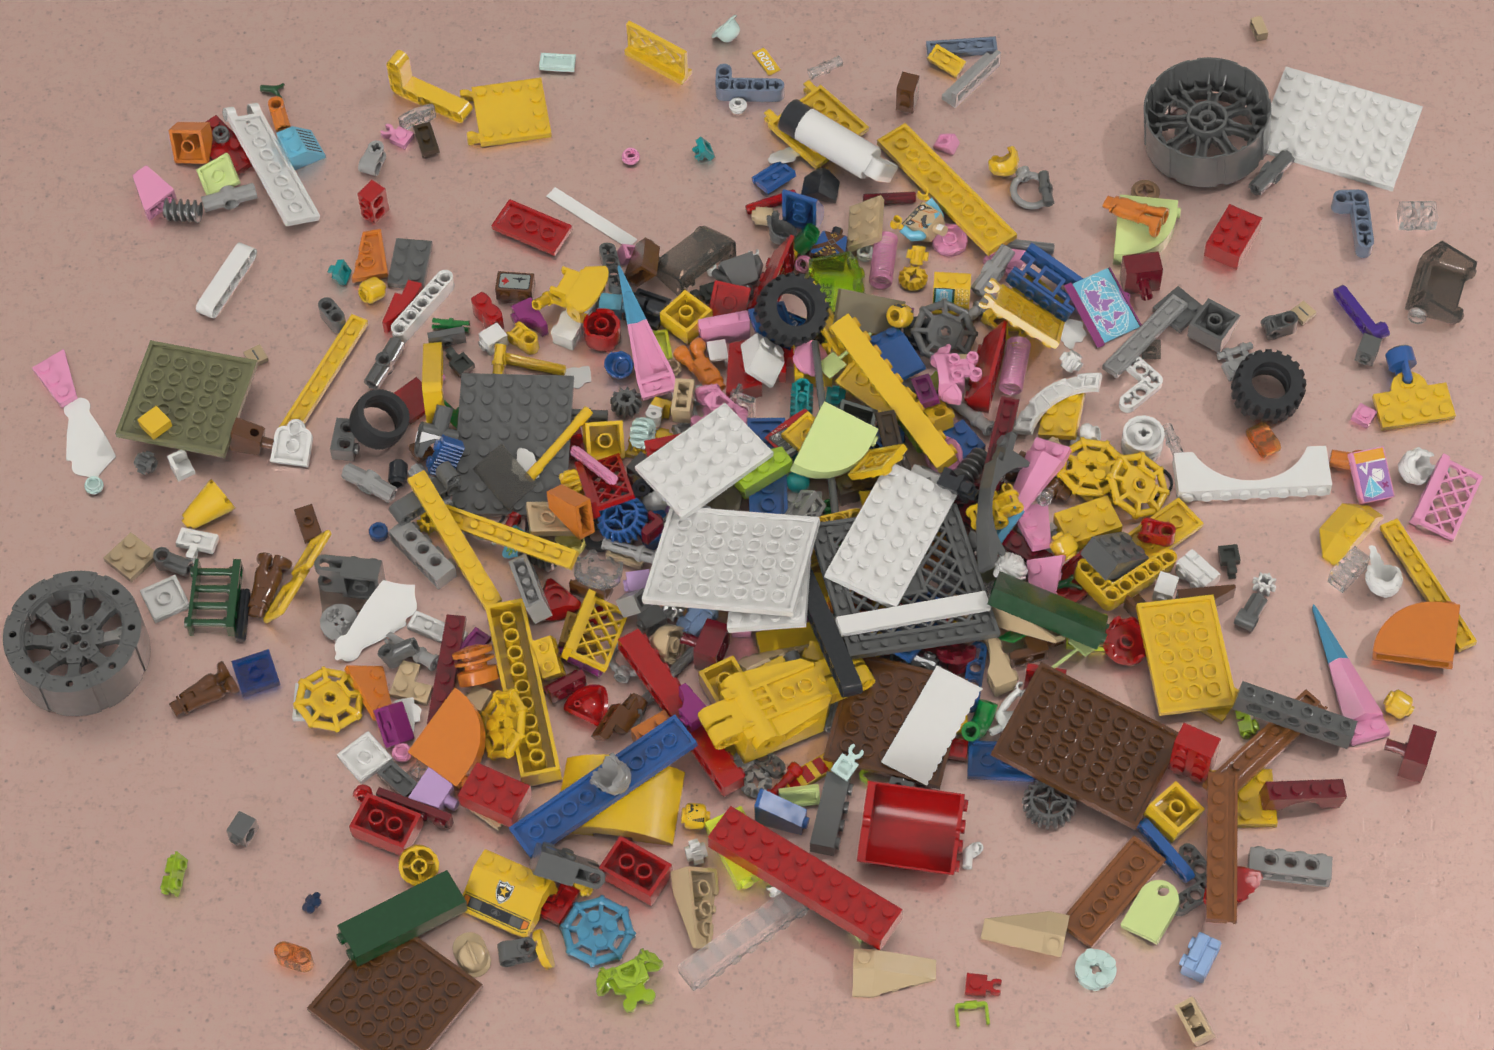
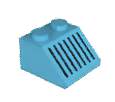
(300, 146)

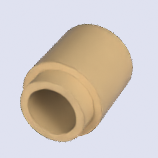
(760, 215)

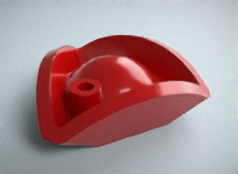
(559, 600)
(588, 703)

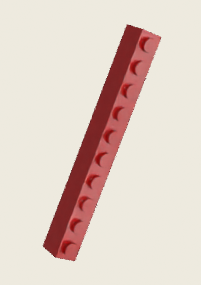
(665, 691)

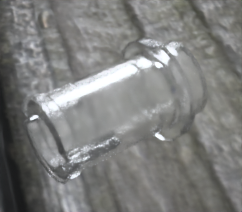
(1045, 497)

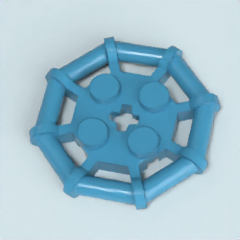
(593, 920)

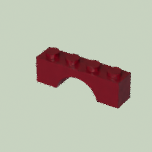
(1281, 794)

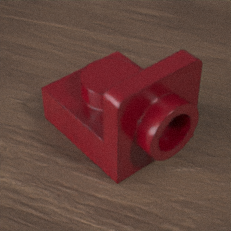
(653, 528)

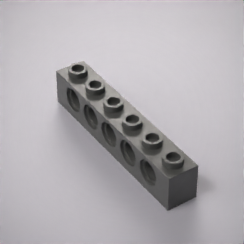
(1295, 715)

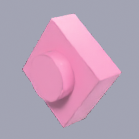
(1363, 415)

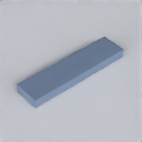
(965, 46)

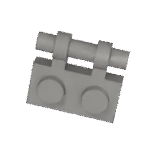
(1231, 364)

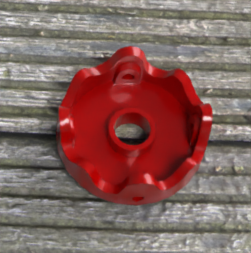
(1124, 629)

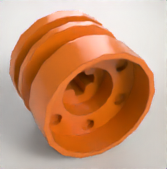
(475, 665)

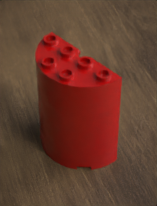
(912, 828)

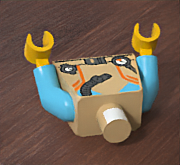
(923, 222)

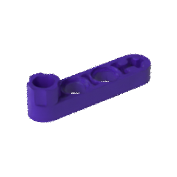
(1358, 314)

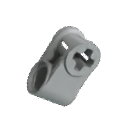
(372, 158)

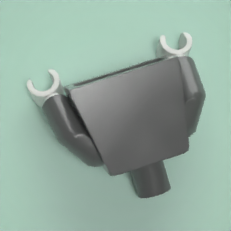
(740, 270)

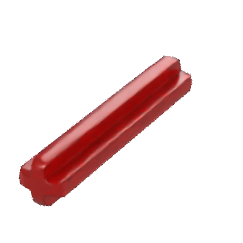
(767, 202)

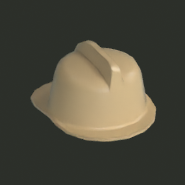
(472, 954)

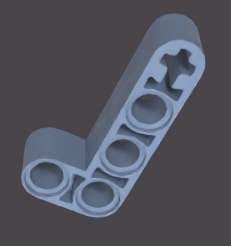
(747, 88)
(1357, 205)

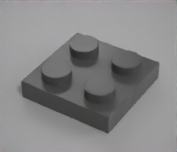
(1187, 315)

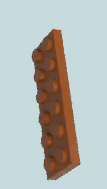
(1113, 891)

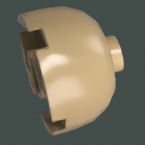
(667, 642)

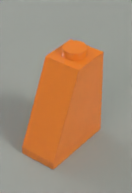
(572, 510)

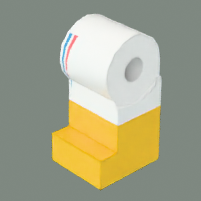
(658, 410)

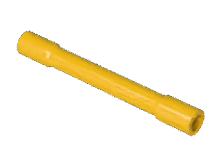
(578, 421)

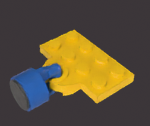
(1410, 397)

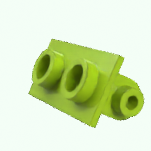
(1248, 725)
(176, 868)

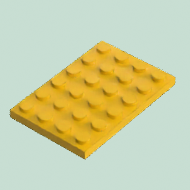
(1186, 655)

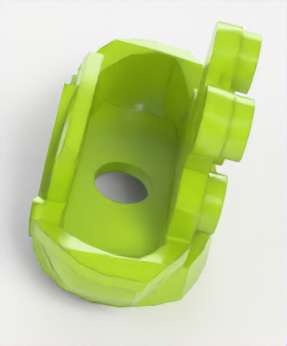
(630, 979)

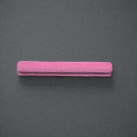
(593, 465)

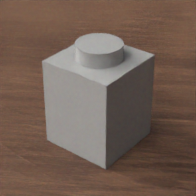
(632, 603)

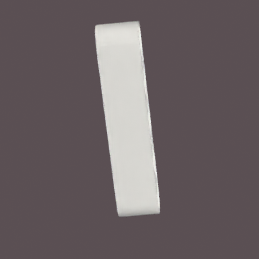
(226, 280)
(430, 297)

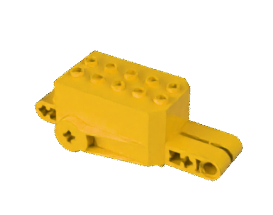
(774, 706)

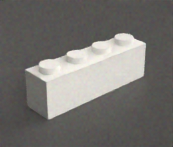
(569, 332)

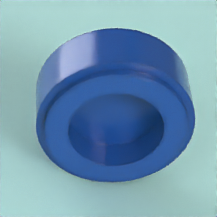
(378, 532)

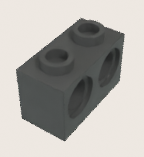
(342, 439)

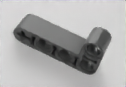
(446, 483)

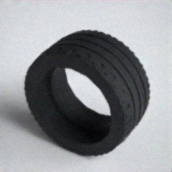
(392, 406)

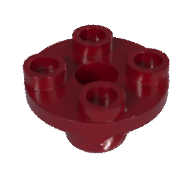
(956, 656)

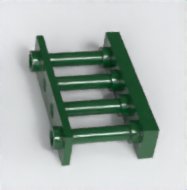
(233, 589)

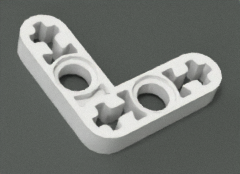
(1143, 384)

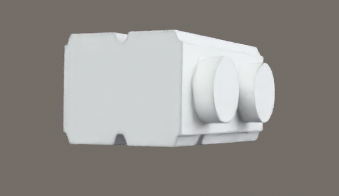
(1196, 570)

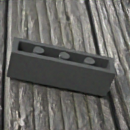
(830, 815)

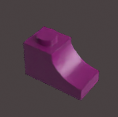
(529, 316)
(691, 706)

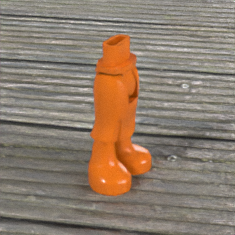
(1136, 212)
(701, 366)

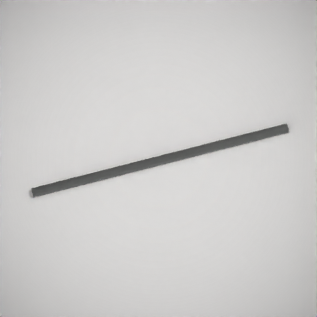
(821, 398)

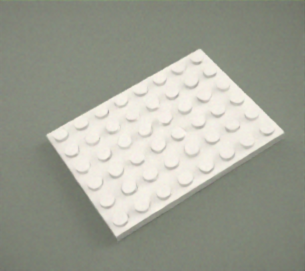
(1341, 128)
(732, 561)

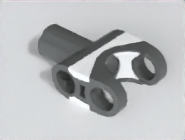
(429, 433)

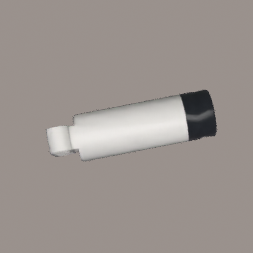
(835, 142)

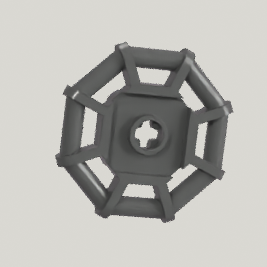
(938, 323)

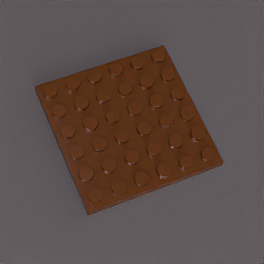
(876, 717)
(396, 999)

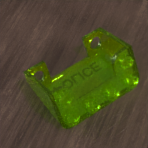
(836, 273)

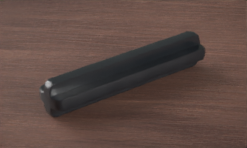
(242, 615)

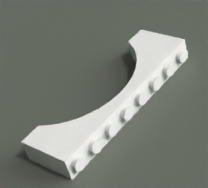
(1200, 483)

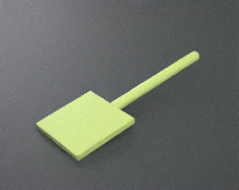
(833, 364)
(1083, 649)

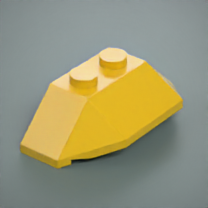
(1346, 529)

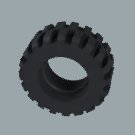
(811, 297)
(1274, 365)

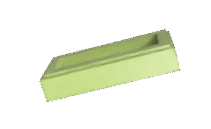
(801, 795)

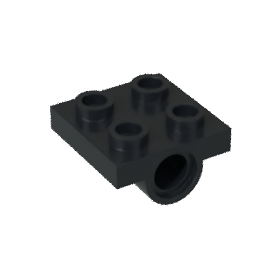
(651, 306)

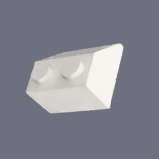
(762, 359)

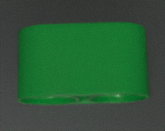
(806, 238)

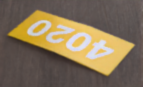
(766, 61)

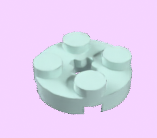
(1092, 958)

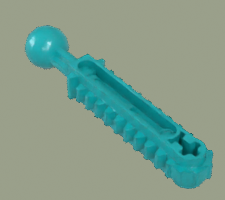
(798, 402)

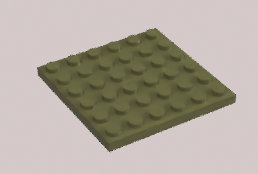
(195, 390)

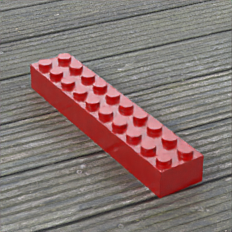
(805, 878)

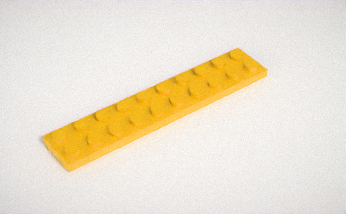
(947, 189)

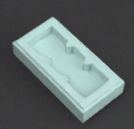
(557, 62)

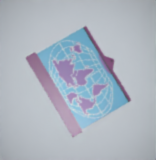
(1103, 306)

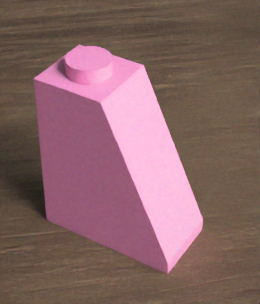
(152, 191)

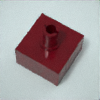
(1141, 274)
(710, 645)
(1414, 752)

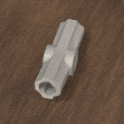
(993, 269)
(369, 482)

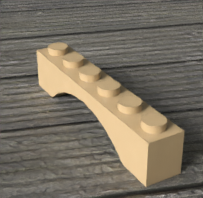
(999, 674)

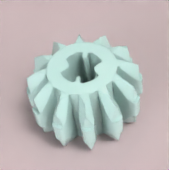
(641, 430)

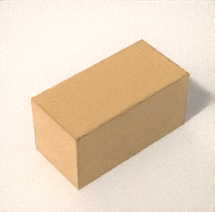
(1258, 28)

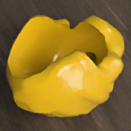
(1006, 164)

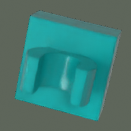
(704, 149)
(340, 272)
(835, 395)

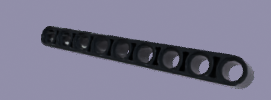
(831, 642)

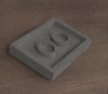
(409, 262)

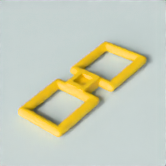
(299, 574)

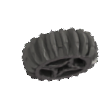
(1031, 801)

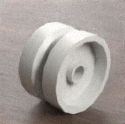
(1143, 435)

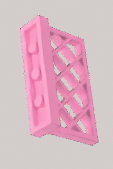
(1430, 491)

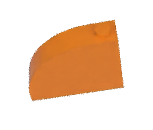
(1420, 635)
(452, 740)

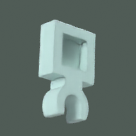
(846, 765)

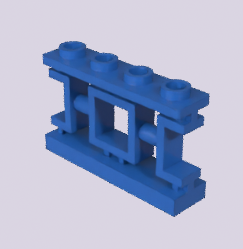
(1052, 270)

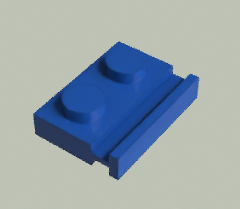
(773, 177)

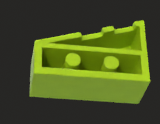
(766, 473)

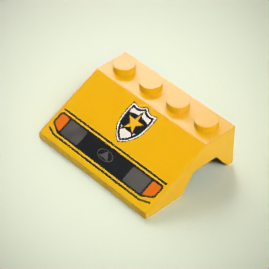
(506, 894)

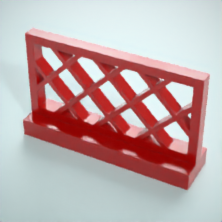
(592, 487)

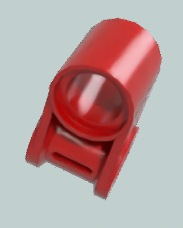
(1155, 532)

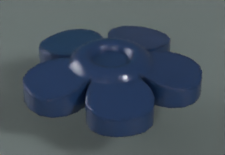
(312, 902)

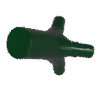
(272, 89)
(1066, 583)

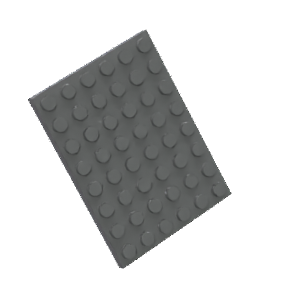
(519, 414)

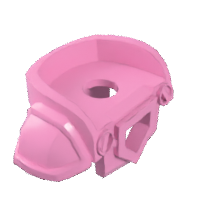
(953, 372)
(711, 398)

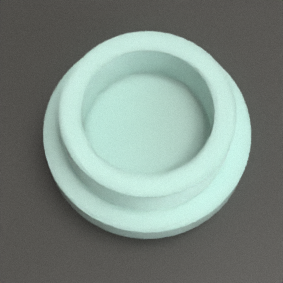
(93, 485)

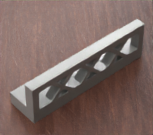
(972, 78)
(803, 504)

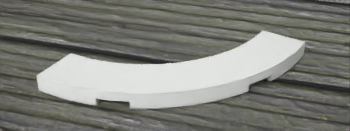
(1053, 394)

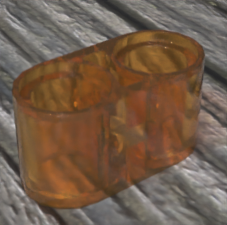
(1263, 439)
(295, 954)

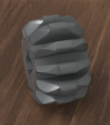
(626, 402)

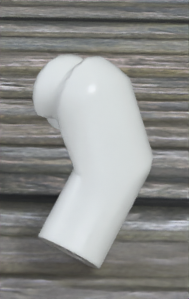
(970, 853)

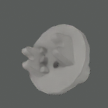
(333, 616)

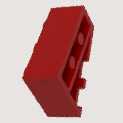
(737, 374)

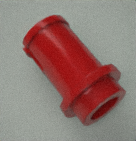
(513, 519)

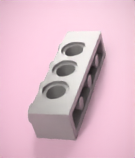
(438, 575)
(530, 588)
(1299, 873)

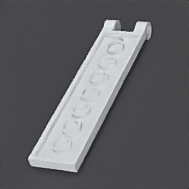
(272, 165)

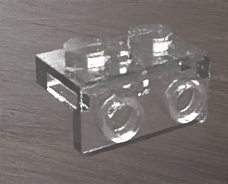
(744, 401)

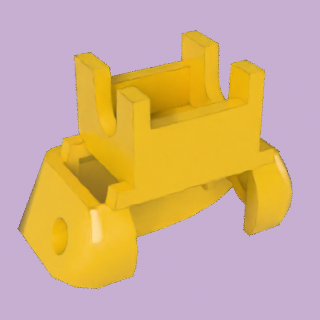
(580, 290)

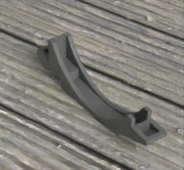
(1003, 462)

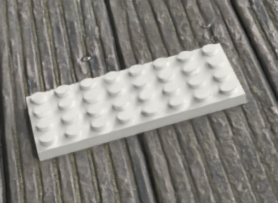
(891, 536)

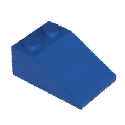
(801, 210)
(899, 352)

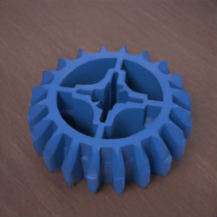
(632, 521)

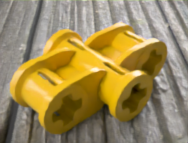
(1001, 508)

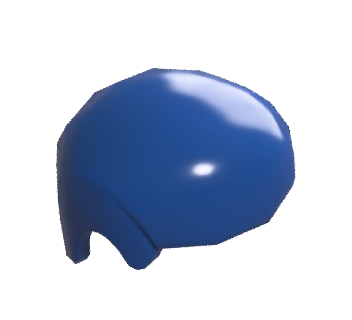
(619, 364)

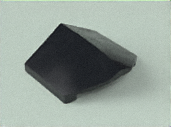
(821, 185)

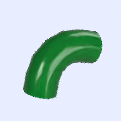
(980, 722)

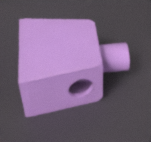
(435, 791)

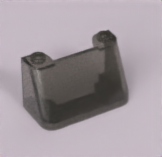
(693, 257)
(1440, 282)

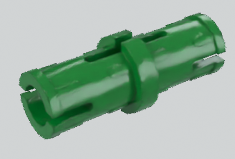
(450, 323)

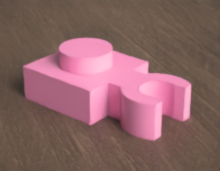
(399, 137)

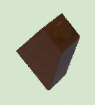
(643, 262)

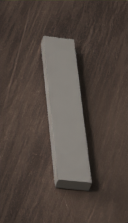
(1144, 336)

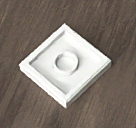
(165, 599)
(364, 757)

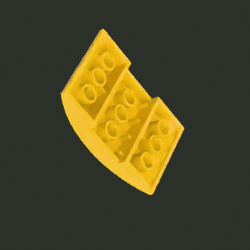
(644, 814)

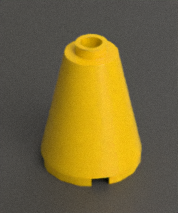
(207, 506)

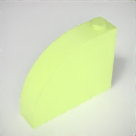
(1135, 238)
(833, 444)

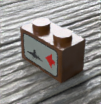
(907, 92)
(514, 286)

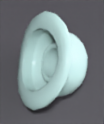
(728, 30)

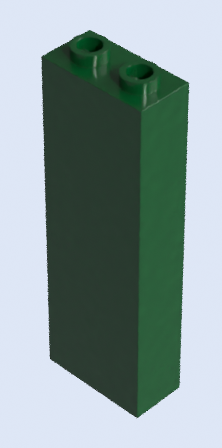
(1048, 610)
(401, 918)

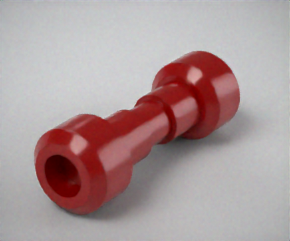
(794, 770)

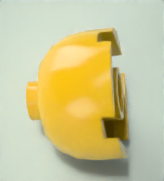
(418, 864)

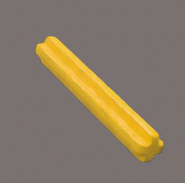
(535, 364)

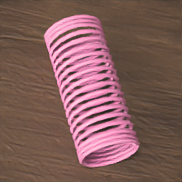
(882, 274)
(1012, 379)

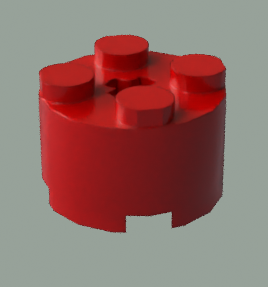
(602, 330)

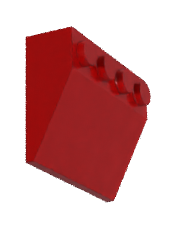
(780, 263)
(990, 362)

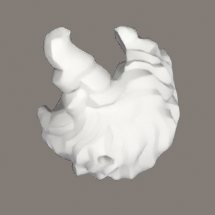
(1416, 466)
(1012, 565)
(1381, 578)

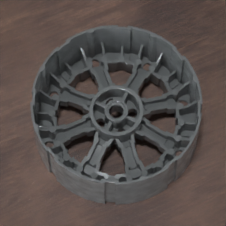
(1207, 121)
(91, 690)

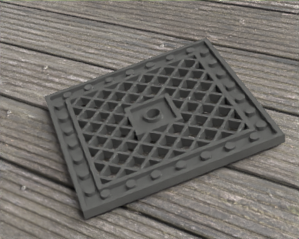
(927, 636)

